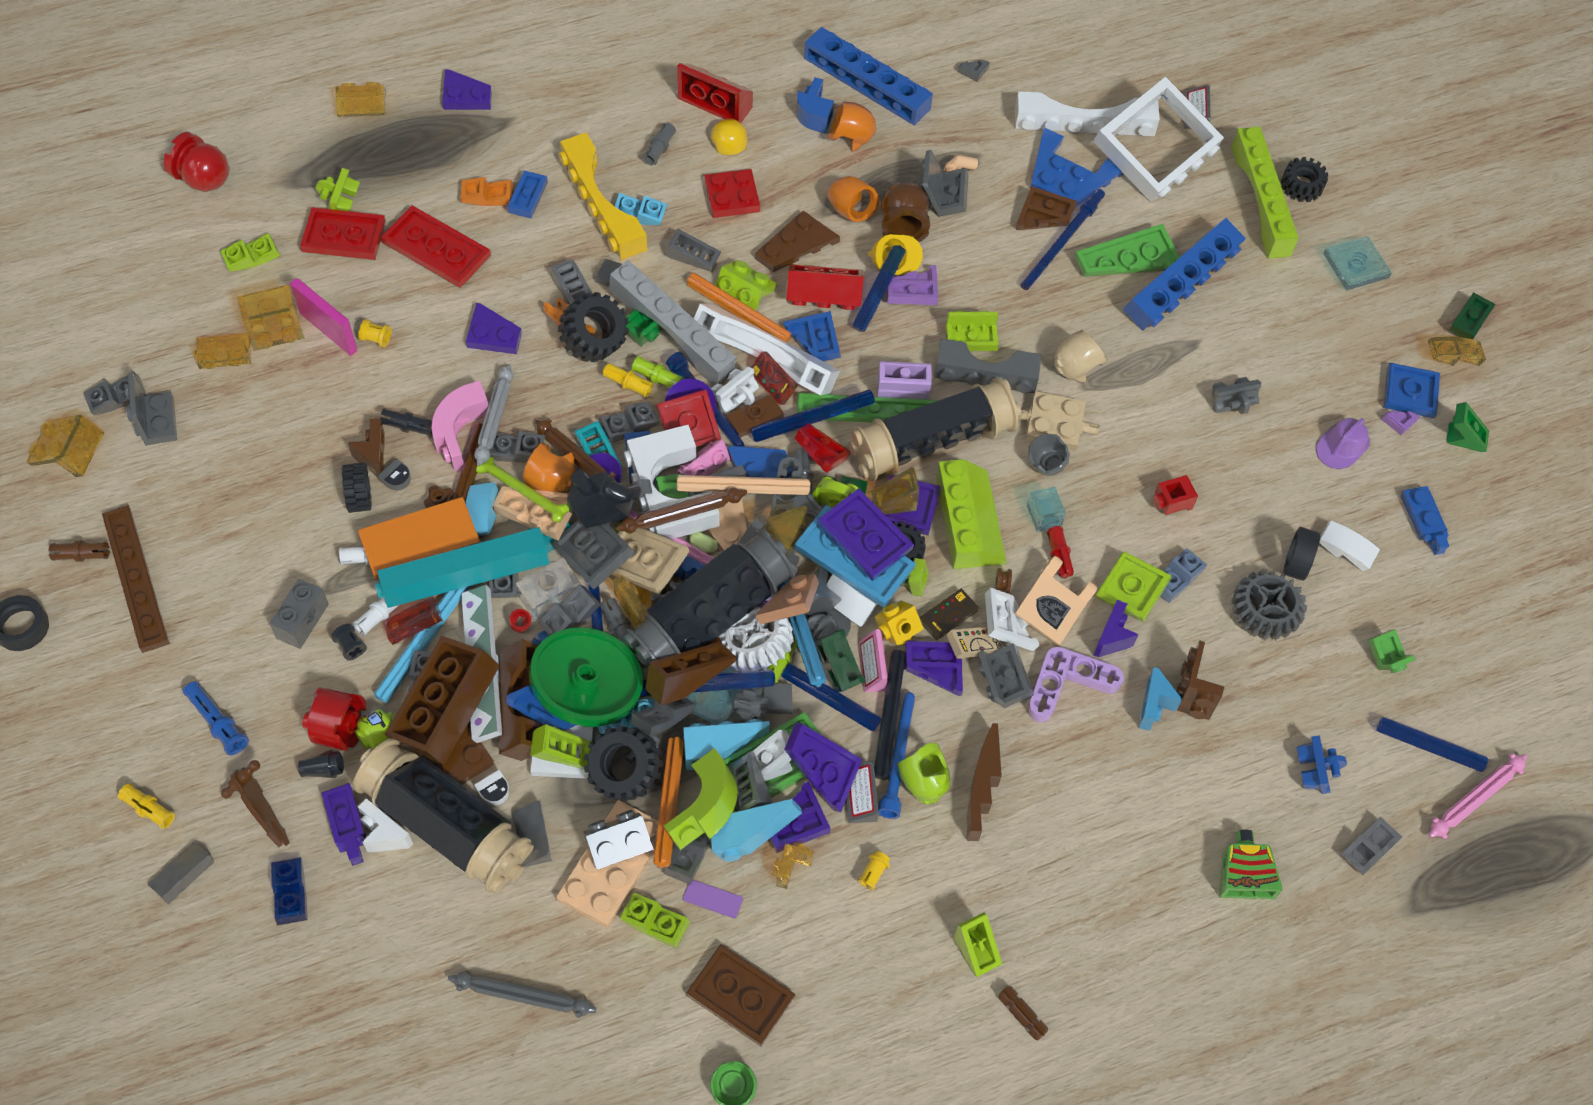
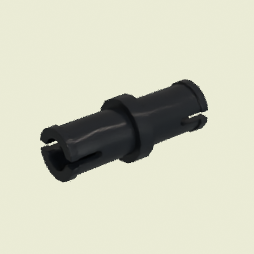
(406, 422)

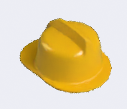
(911, 260)

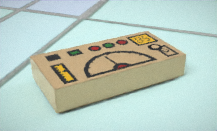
(970, 641)

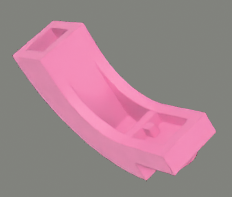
(452, 414)

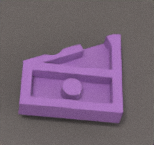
(914, 288)

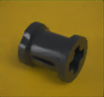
(348, 641)

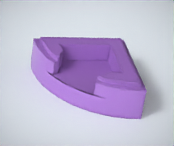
(1400, 420)

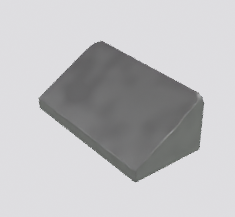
(530, 823)
(181, 872)

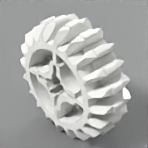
(758, 644)

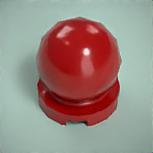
(197, 163)

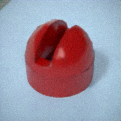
(514, 616)

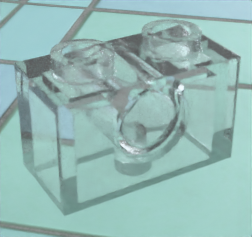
(540, 600)

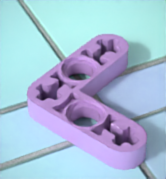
(1068, 671)

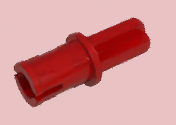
(1061, 550)

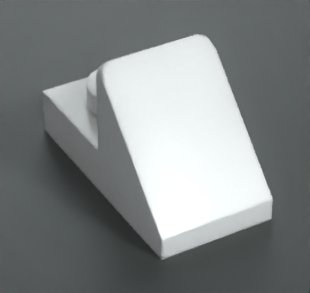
(772, 756)
(385, 833)

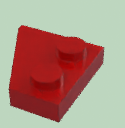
(822, 448)

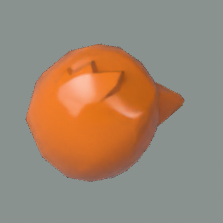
(854, 123)
(847, 192)
(548, 471)

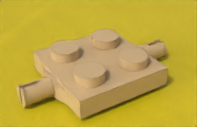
(1057, 416)

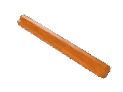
(736, 306)
(668, 801)

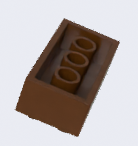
(442, 699)

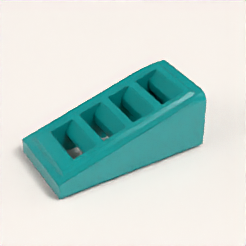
(590, 430)

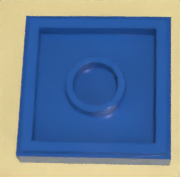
(1412, 390)

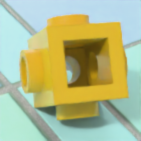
(898, 622)

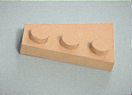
(524, 511)

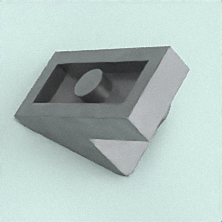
(824, 598)

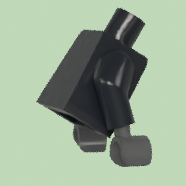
(602, 499)

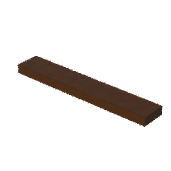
(135, 579)

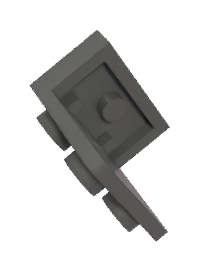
(945, 190)

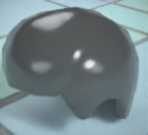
(1049, 454)

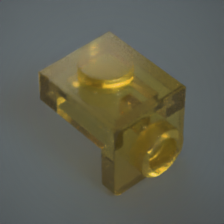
(783, 867)

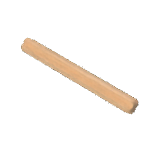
(751, 484)

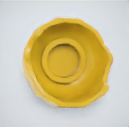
(729, 137)

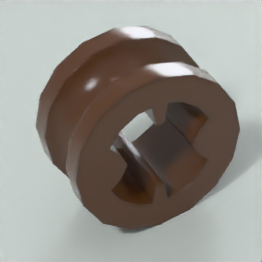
(1003, 580)

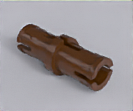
(79, 551)

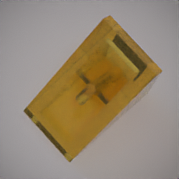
(898, 493)
(787, 526)

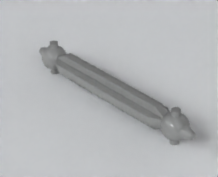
(494, 415)

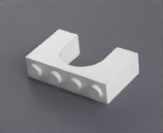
(655, 453)

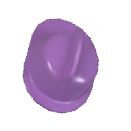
(1343, 443)

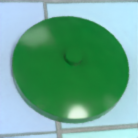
(585, 677)

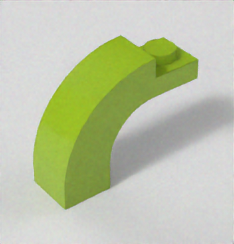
(711, 807)

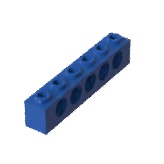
(868, 76)
(1211, 250)

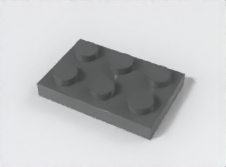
(593, 551)

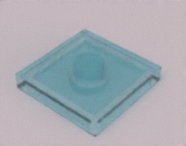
(1357, 263)

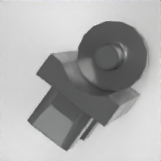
(1236, 396)

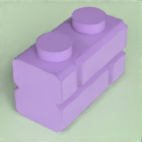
(904, 380)

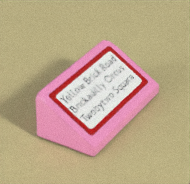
(873, 662)

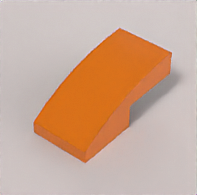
(480, 192)

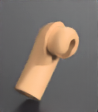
(960, 162)

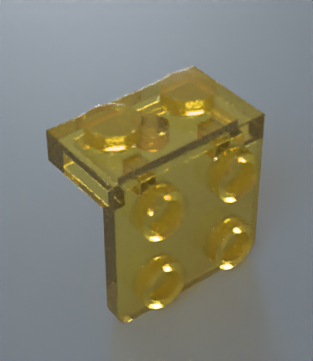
(67, 442)

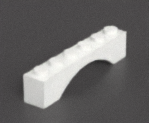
(1039, 111)
(799, 365)

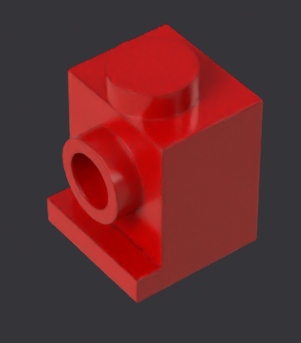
(1175, 495)

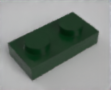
(1472, 316)

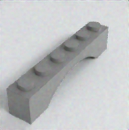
(703, 349)

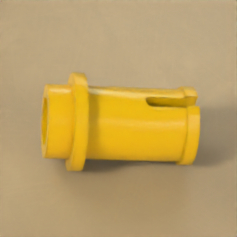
(874, 870)

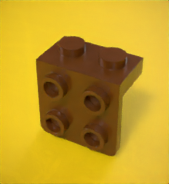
(1197, 695)

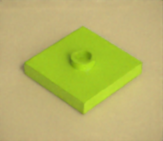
(1135, 584)

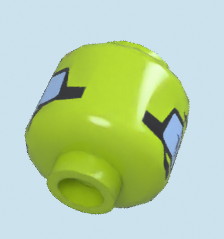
(373, 727)

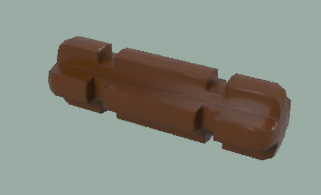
(1023, 1013)

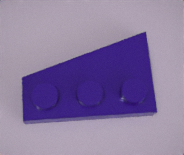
(824, 764)

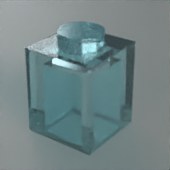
(1046, 509)

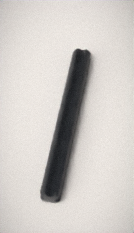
(889, 714)

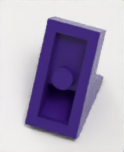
(1114, 636)

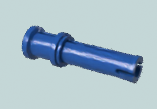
(221, 726)

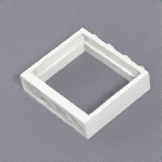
(1131, 167)

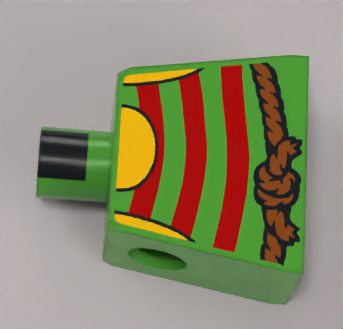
(1249, 870)

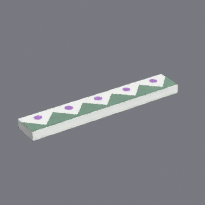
(480, 634)

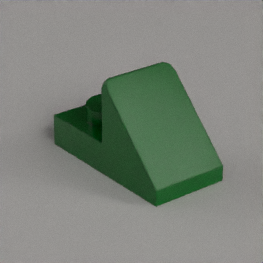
(1467, 429)

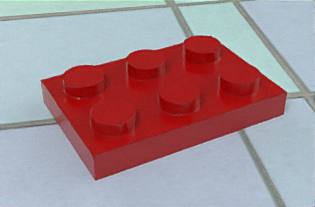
(343, 233)

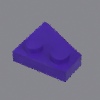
(465, 93)
(492, 332)
(807, 825)

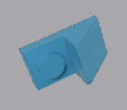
(1158, 695)

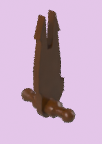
(252, 796)

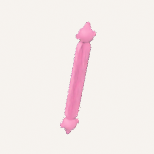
(1477, 796)

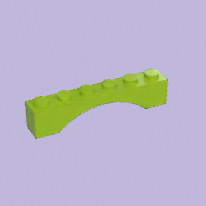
(1277, 225)

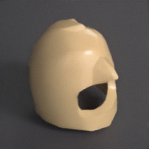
(1078, 356)

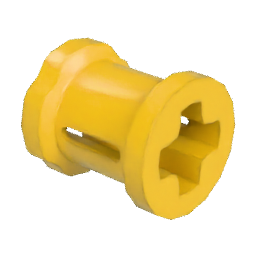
(375, 333)

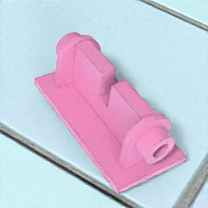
(708, 460)

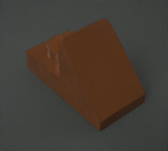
(372, 449)

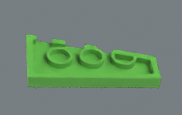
(1133, 253)

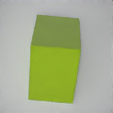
(978, 944)

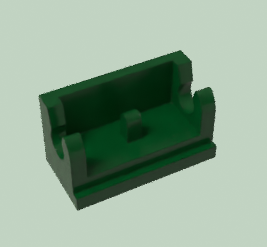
(839, 661)

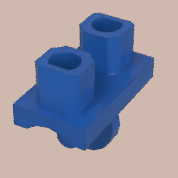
(1318, 777)

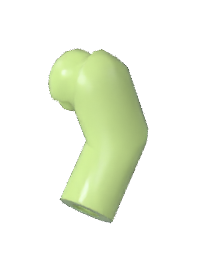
(703, 542)

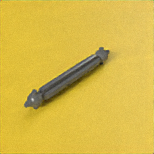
(522, 994)

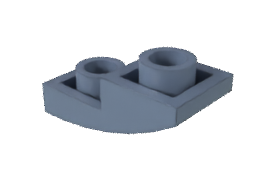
(1183, 572)

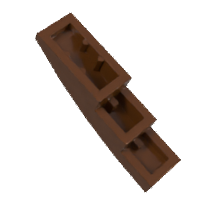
(986, 776)

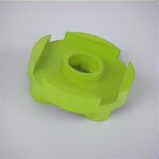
(831, 492)

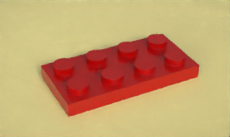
(436, 246)

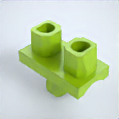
(344, 185)

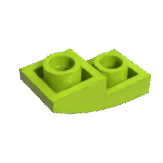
(245, 256)
(654, 920)

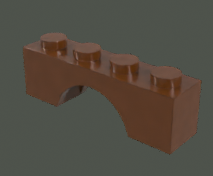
(514, 675)

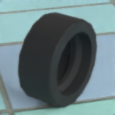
(1301, 553)
(34, 634)

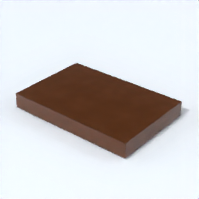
(740, 995)

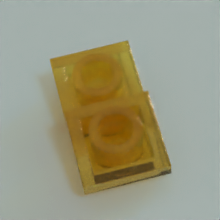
(1453, 349)

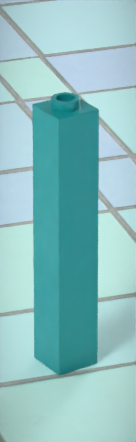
(462, 567)

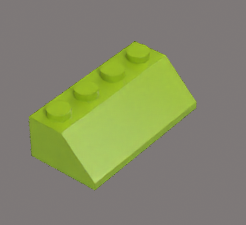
(969, 515)

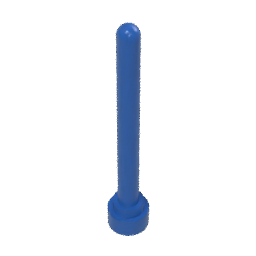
(890, 805)

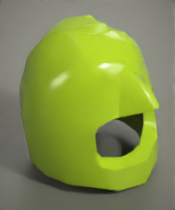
(926, 774)

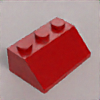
(713, 93)
(825, 286)

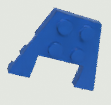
(1066, 178)

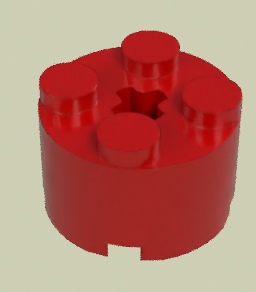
(334, 718)

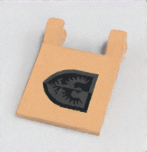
(1052, 606)

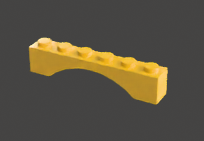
(623, 230)

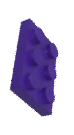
(865, 534)

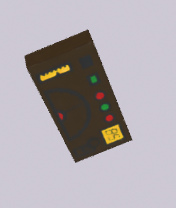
(949, 614)

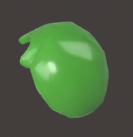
(733, 1083)

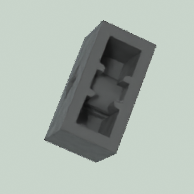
(299, 613)

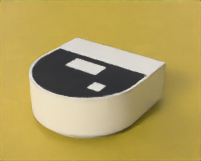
(493, 789)

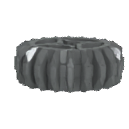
(1274, 618)

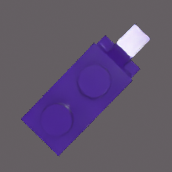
(345, 821)

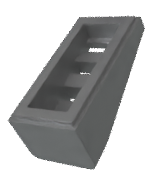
(687, 241)
(567, 272)
(758, 786)

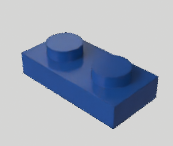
(527, 194)

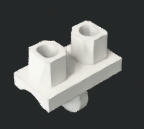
(737, 390)

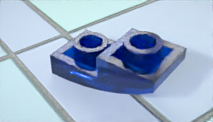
(289, 891)

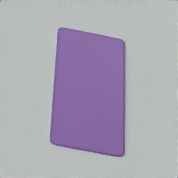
(713, 899)

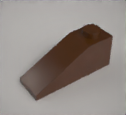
(685, 672)

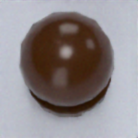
(905, 211)

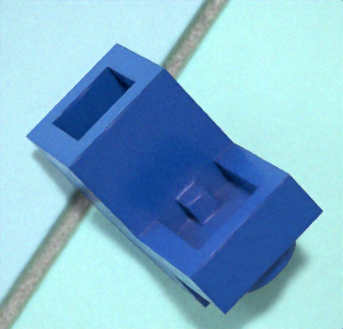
(814, 110)

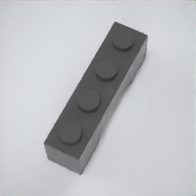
(959, 365)

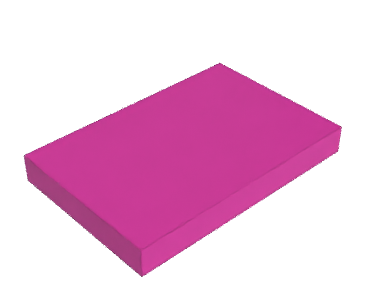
(323, 316)

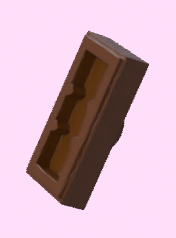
(754, 415)

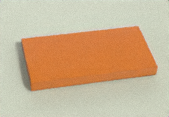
(418, 535)

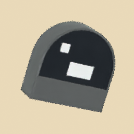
(395, 476)

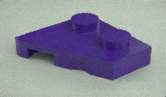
(935, 664)

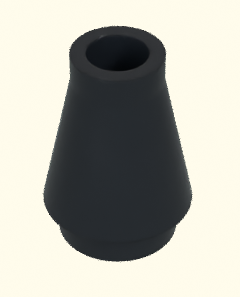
(324, 765)

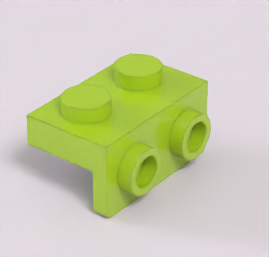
(745, 283)
(974, 328)

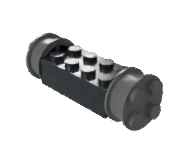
(712, 599)

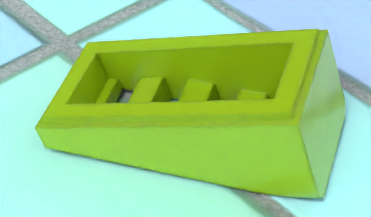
(544, 746)

